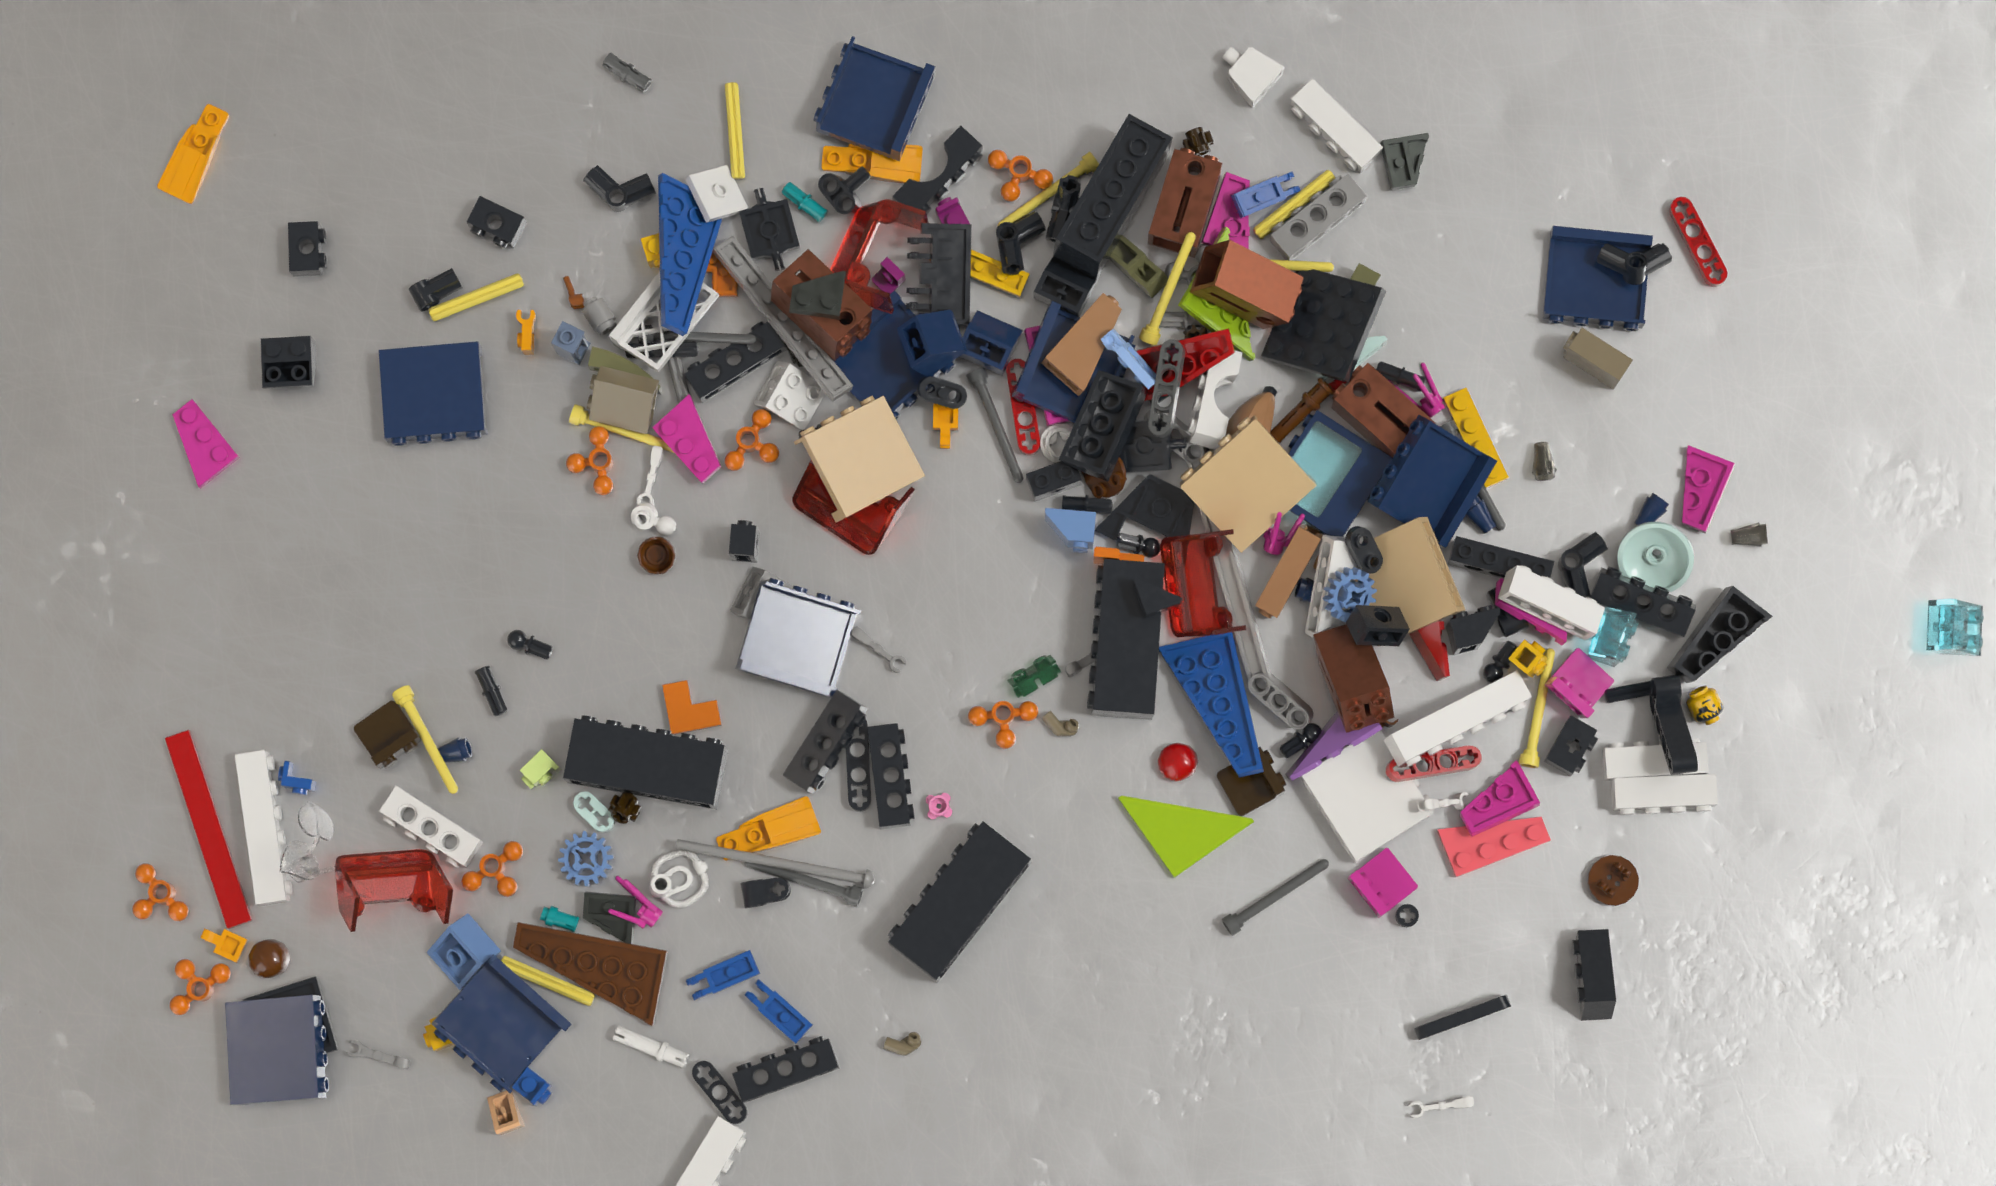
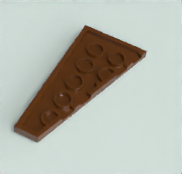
(609, 968)

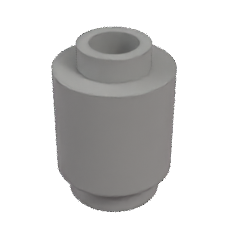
(599, 315)

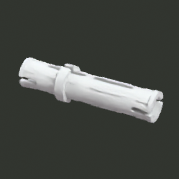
(652, 1047)

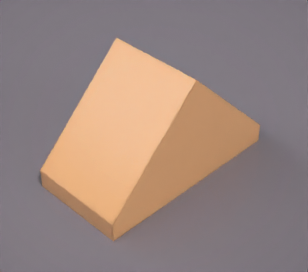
(504, 1113)

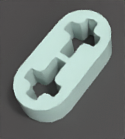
(589, 816)

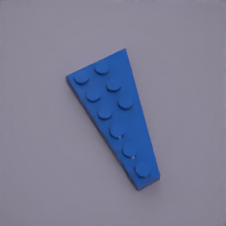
(684, 252)
(1214, 684)

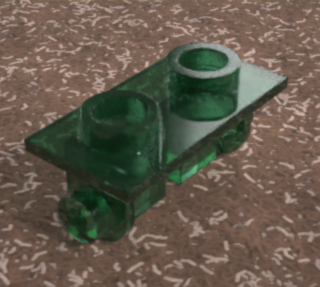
(1041, 669)

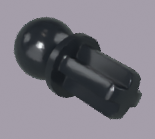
(1150, 547)
(518, 640)
(1494, 671)
(1299, 741)

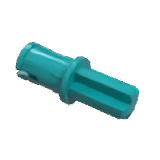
(804, 202)

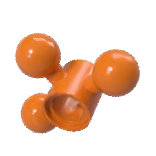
(1010, 190)
(768, 452)
(576, 462)
(1005, 737)
(506, 885)
(143, 908)
(185, 969)

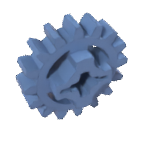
(1348, 594)
(577, 868)

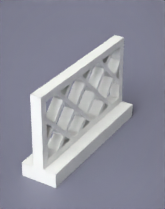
(644, 309)

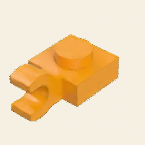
(526, 339)
(944, 420)
(227, 945)

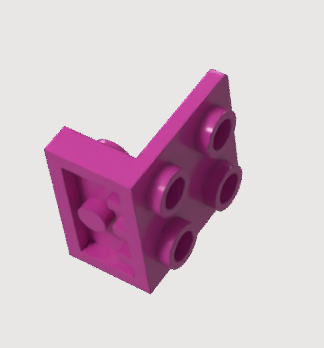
(1579, 683)
(1383, 882)

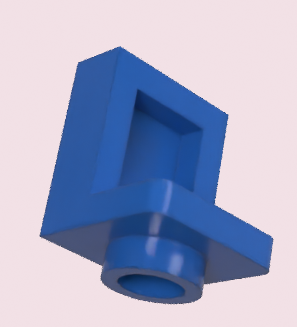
(298, 785)

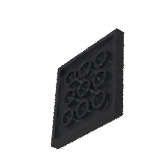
(1327, 325)

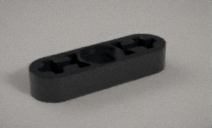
(709, 1092)

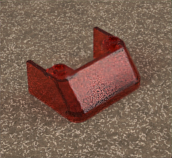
(859, 240)
(863, 529)
(1191, 577)
(391, 878)

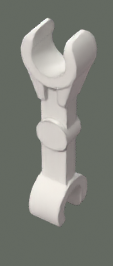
(656, 458)
(1430, 804)
(1464, 1102)

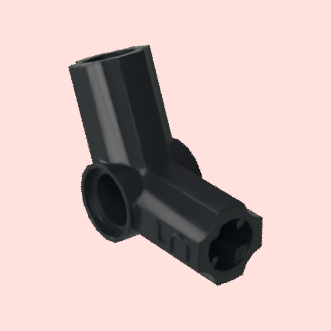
(606, 187)
(1063, 204)
(1018, 233)
(1634, 265)
(1583, 553)

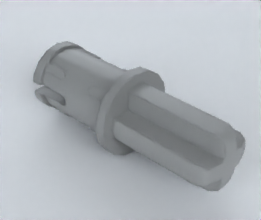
(1179, 319)

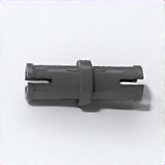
(627, 72)

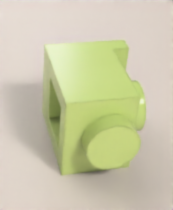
(539, 770)

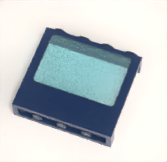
(1343, 470)

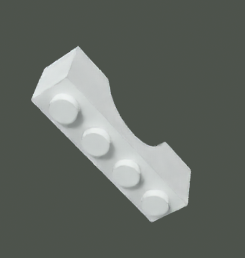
(1209, 422)

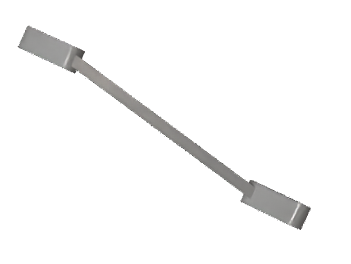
(1242, 613)

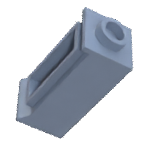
(567, 342)

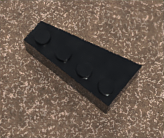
(1718, 633)

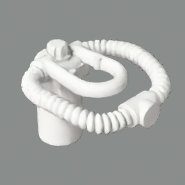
(661, 884)

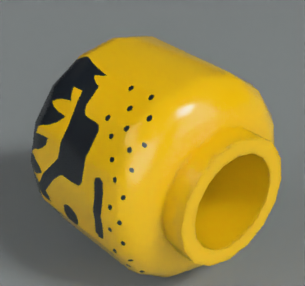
(1704, 705)

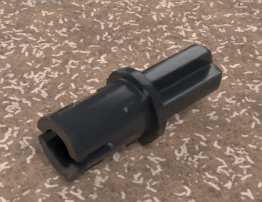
(1399, 375)
(1086, 503)
(491, 691)

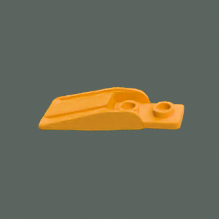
(193, 155)
(880, 167)
(773, 828)

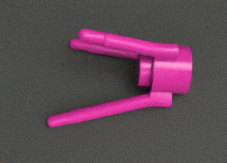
(1431, 402)
(1276, 539)
(648, 912)

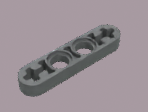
(1166, 388)

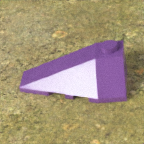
(1329, 745)

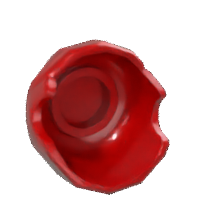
(1177, 761)

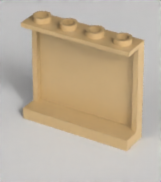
(861, 456)
(1246, 483)
(1415, 575)

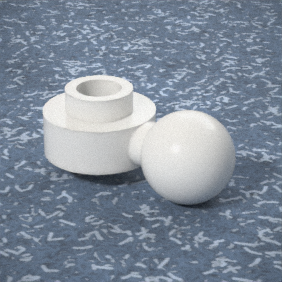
(664, 525)

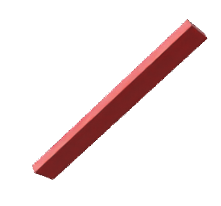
(208, 829)

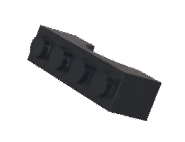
(961, 151)

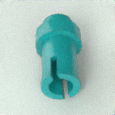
(554, 917)

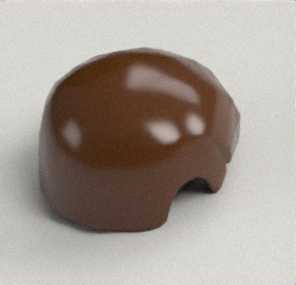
(656, 555)
(269, 958)

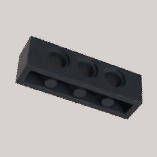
(729, 374)
(1494, 559)
(1677, 622)
(878, 738)
(812, 747)
(825, 1063)

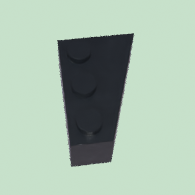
(1594, 974)

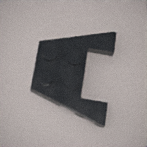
(1154, 506)

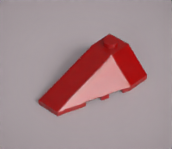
(1200, 355)
(1432, 649)

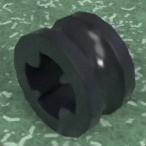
(1401, 921)

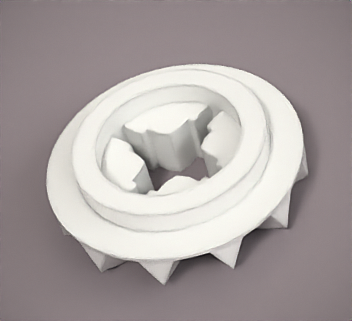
(1050, 437)

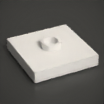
(716, 193)

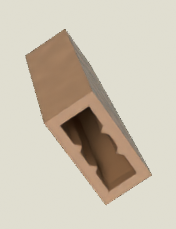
(1080, 349)
(1289, 570)

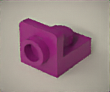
(950, 212)
(888, 277)

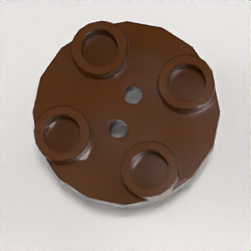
(1107, 489)
(1605, 889)

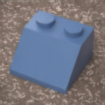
(1073, 527)
(462, 950)

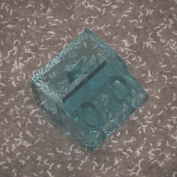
(1954, 627)
(1610, 642)

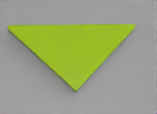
(1216, 318)
(1182, 833)

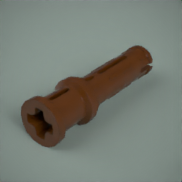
(1309, 402)

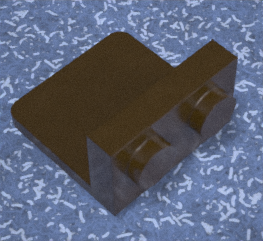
(387, 734)
(1252, 790)

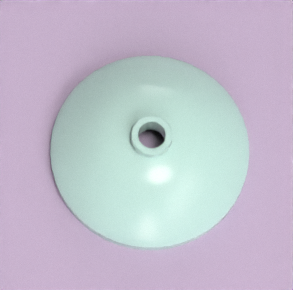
(1666, 570)

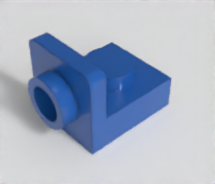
(533, 1087)

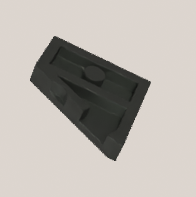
(1403, 159)
(819, 296)
(596, 912)

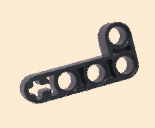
(1672, 725)

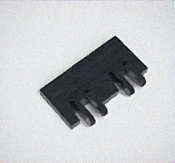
(948, 270)

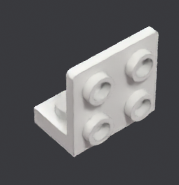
(790, 394)

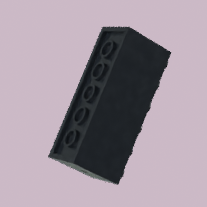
(1112, 196)
(1125, 643)
(645, 762)
(959, 901)

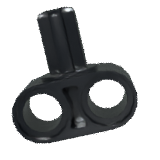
(844, 190)

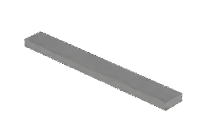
(759, 290)

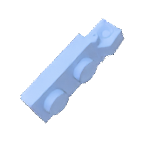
(1130, 358)

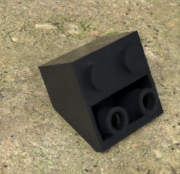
(1064, 286)
(288, 361)
(1469, 631)

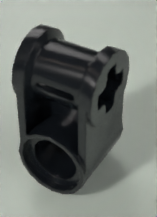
(760, 892)

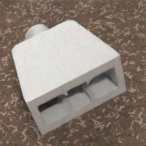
(1252, 73)

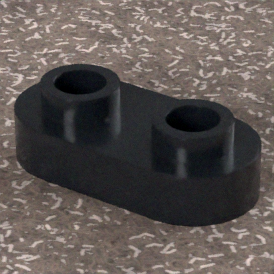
(941, 391)
(1365, 551)

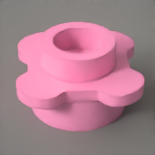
(942, 799)

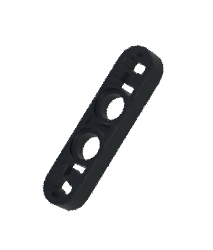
(859, 762)
(1462, 1017)

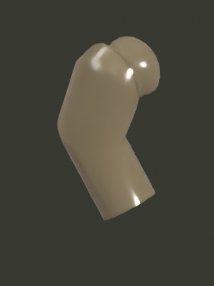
(1060, 728)
(904, 1046)

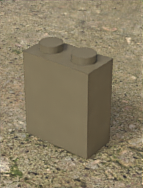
(1596, 357)
(622, 399)

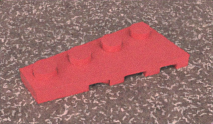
(1492, 845)

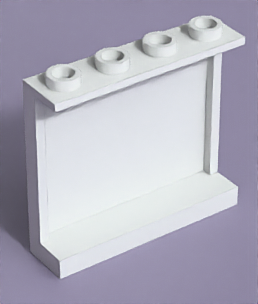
(1361, 799)

